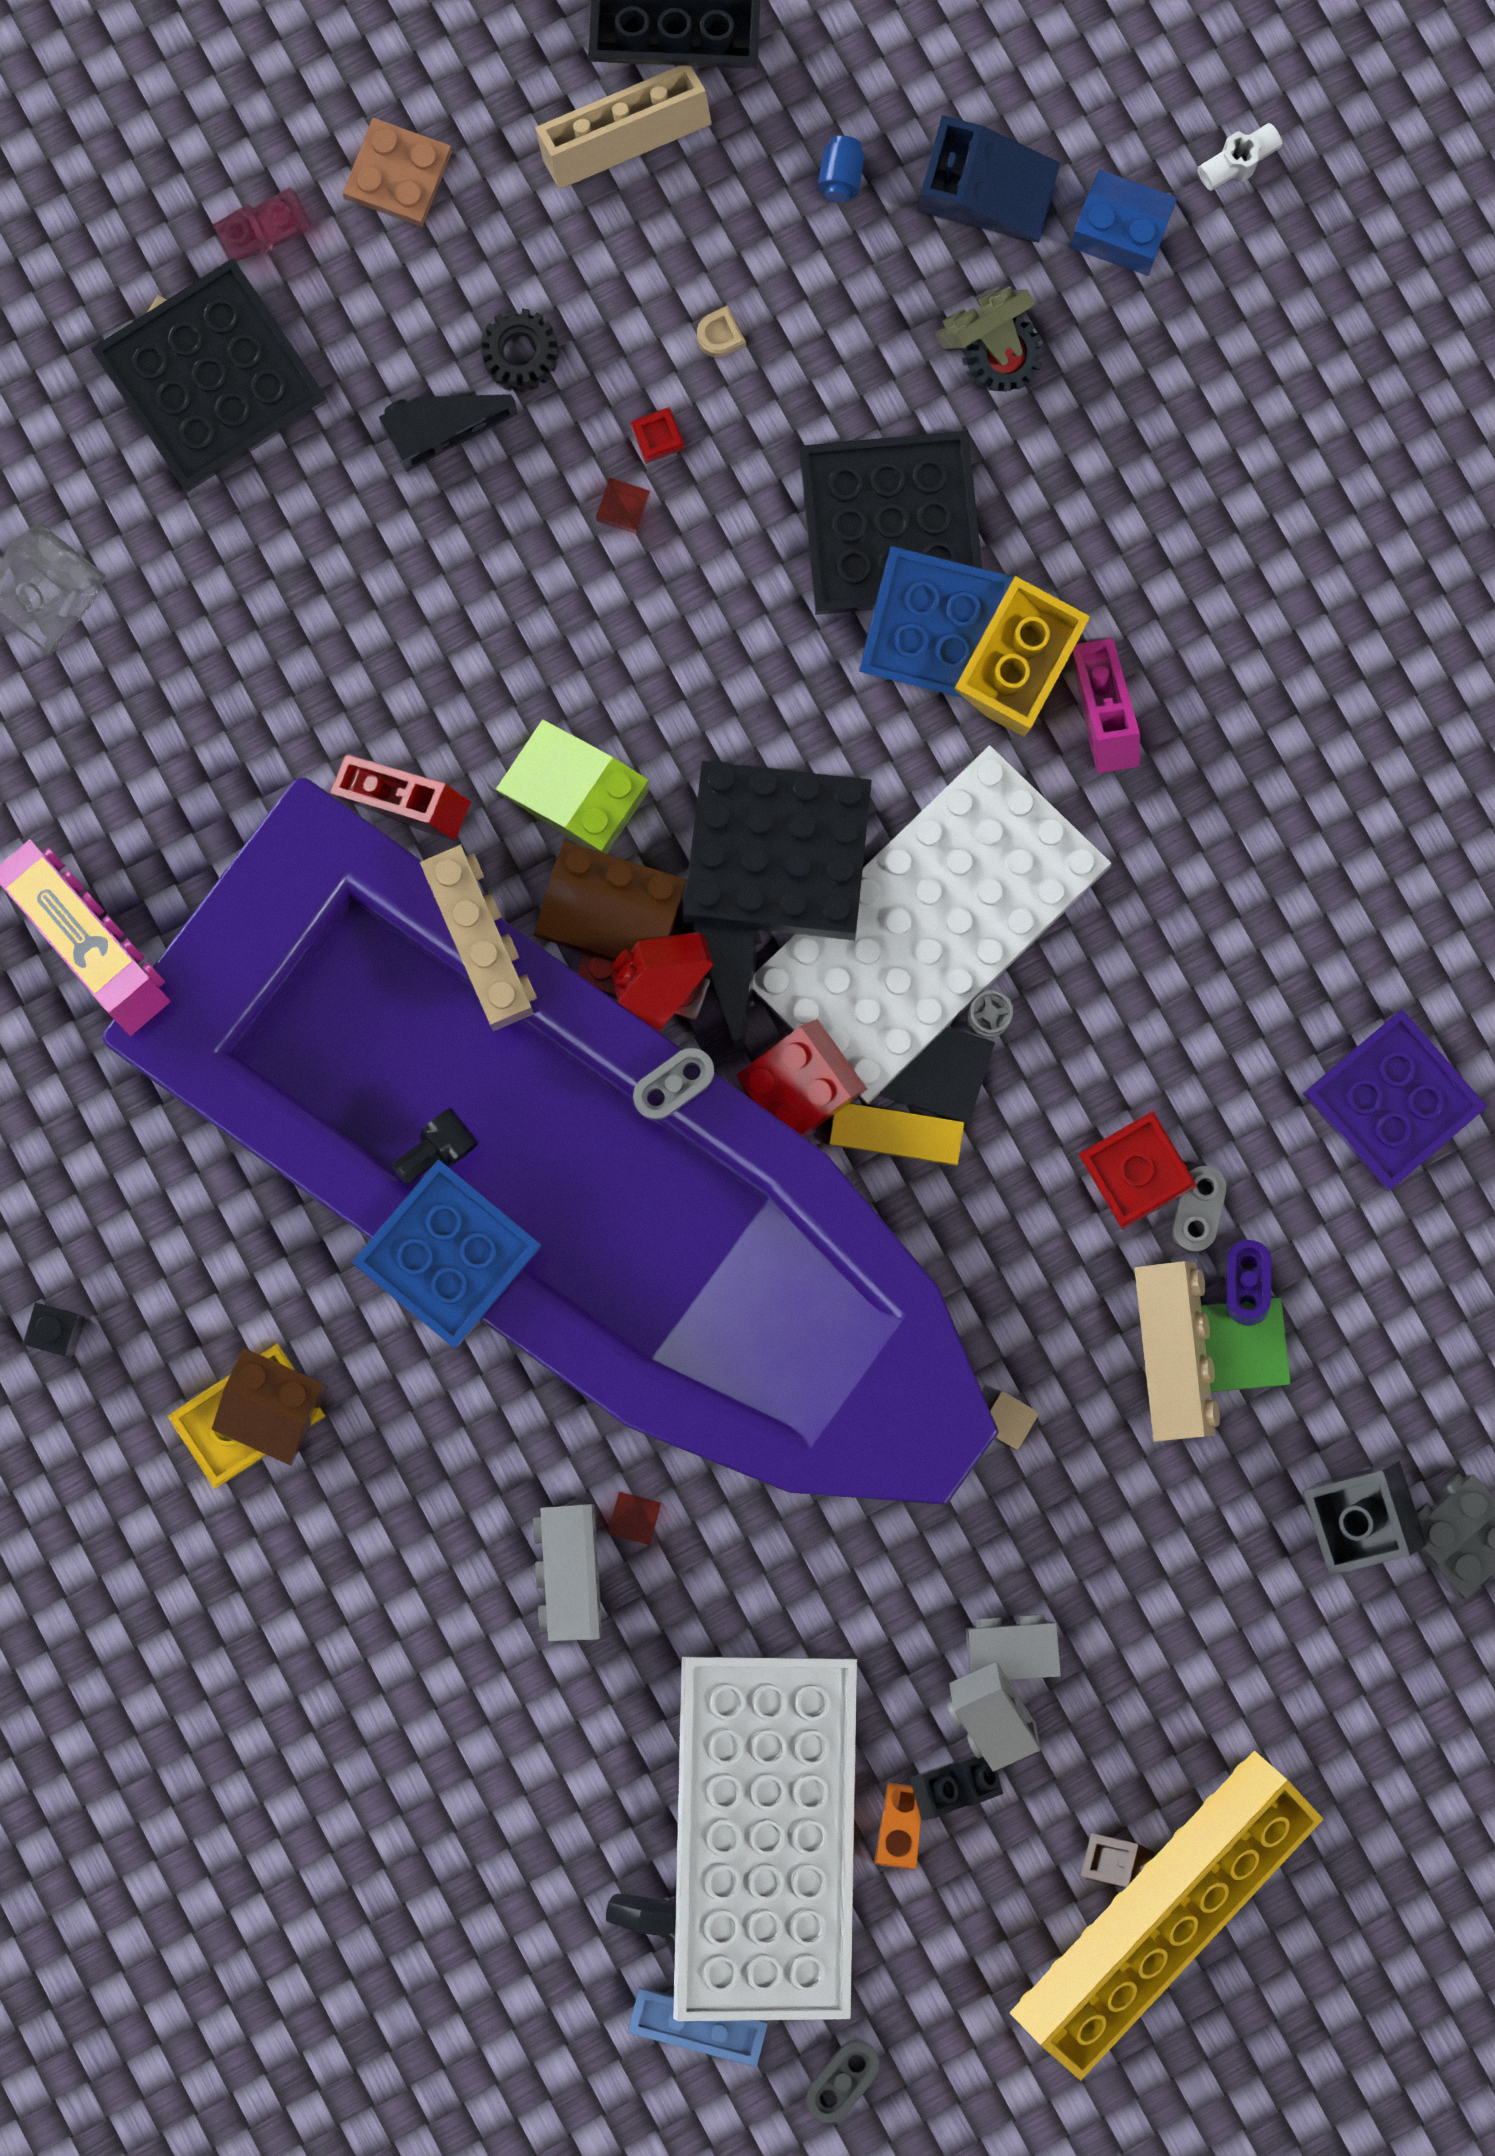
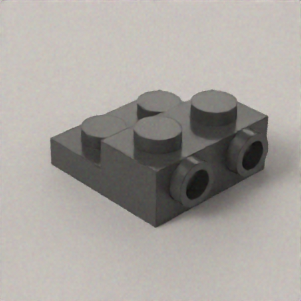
(1461, 1533)

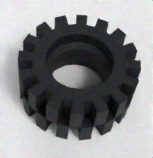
(519, 325)

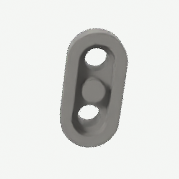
(673, 1084)
(1200, 1209)

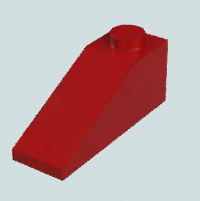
(401, 796)

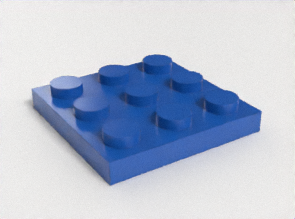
(929, 619)
(446, 1254)

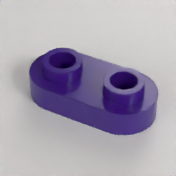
(1248, 1285)

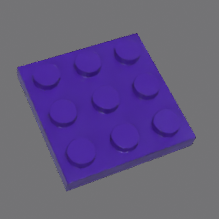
(1394, 1100)

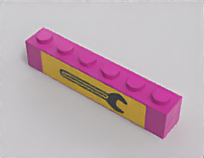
(82, 938)

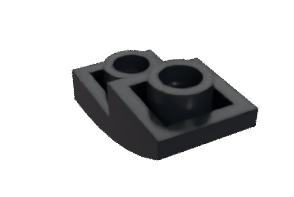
(955, 1786)

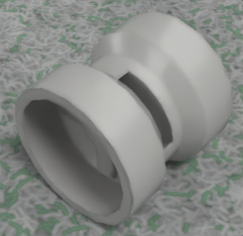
(993, 1008)

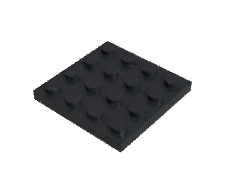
(209, 375)
(883, 495)
(777, 850)

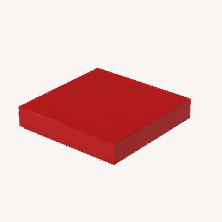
(1137, 1170)

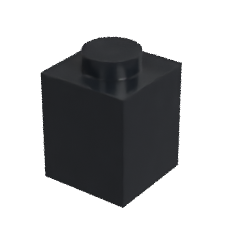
(54, 1330)

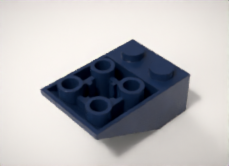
(987, 180)

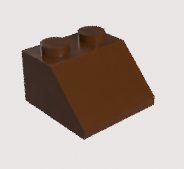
(268, 1406)

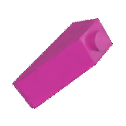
(1106, 706)

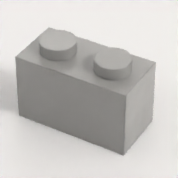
(1020, 1649)
(993, 1717)

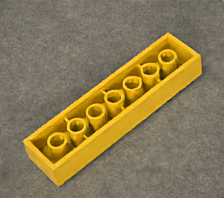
(1166, 1915)

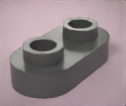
(843, 2080)

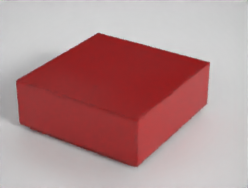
(657, 435)

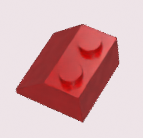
(660, 975)

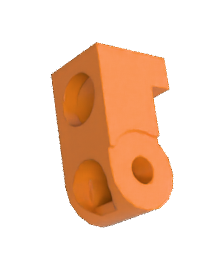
(899, 1829)

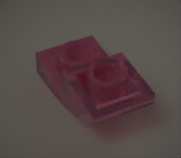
(263, 227)

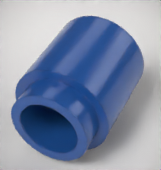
(841, 169)

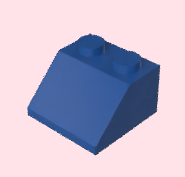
(1123, 222)

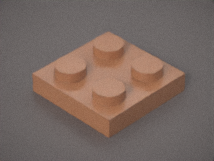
(397, 172)

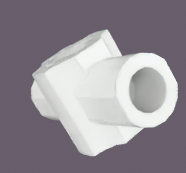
(1253, 146)

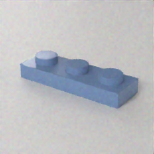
(729, 2040)

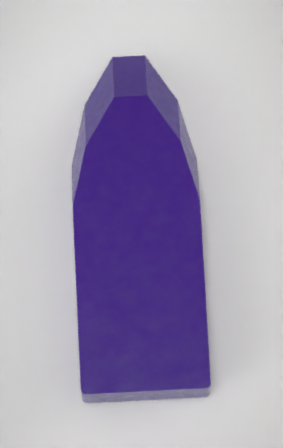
(688, 1266)

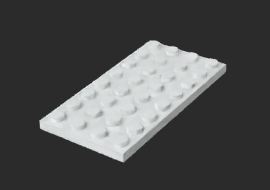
(935, 920)
(765, 1839)

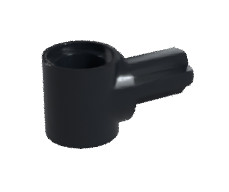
(441, 1139)

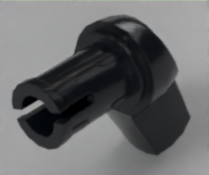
(644, 1916)

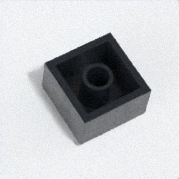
(1364, 1518)

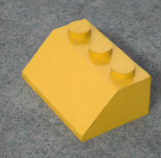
(1021, 656)

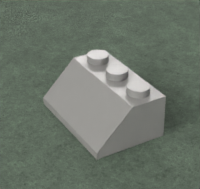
(568, 1573)

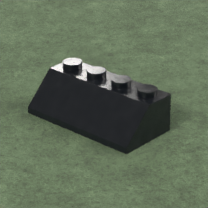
(675, 32)

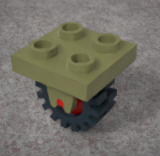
(997, 341)

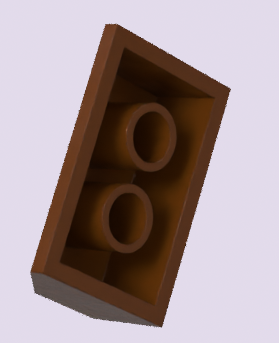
(606, 903)

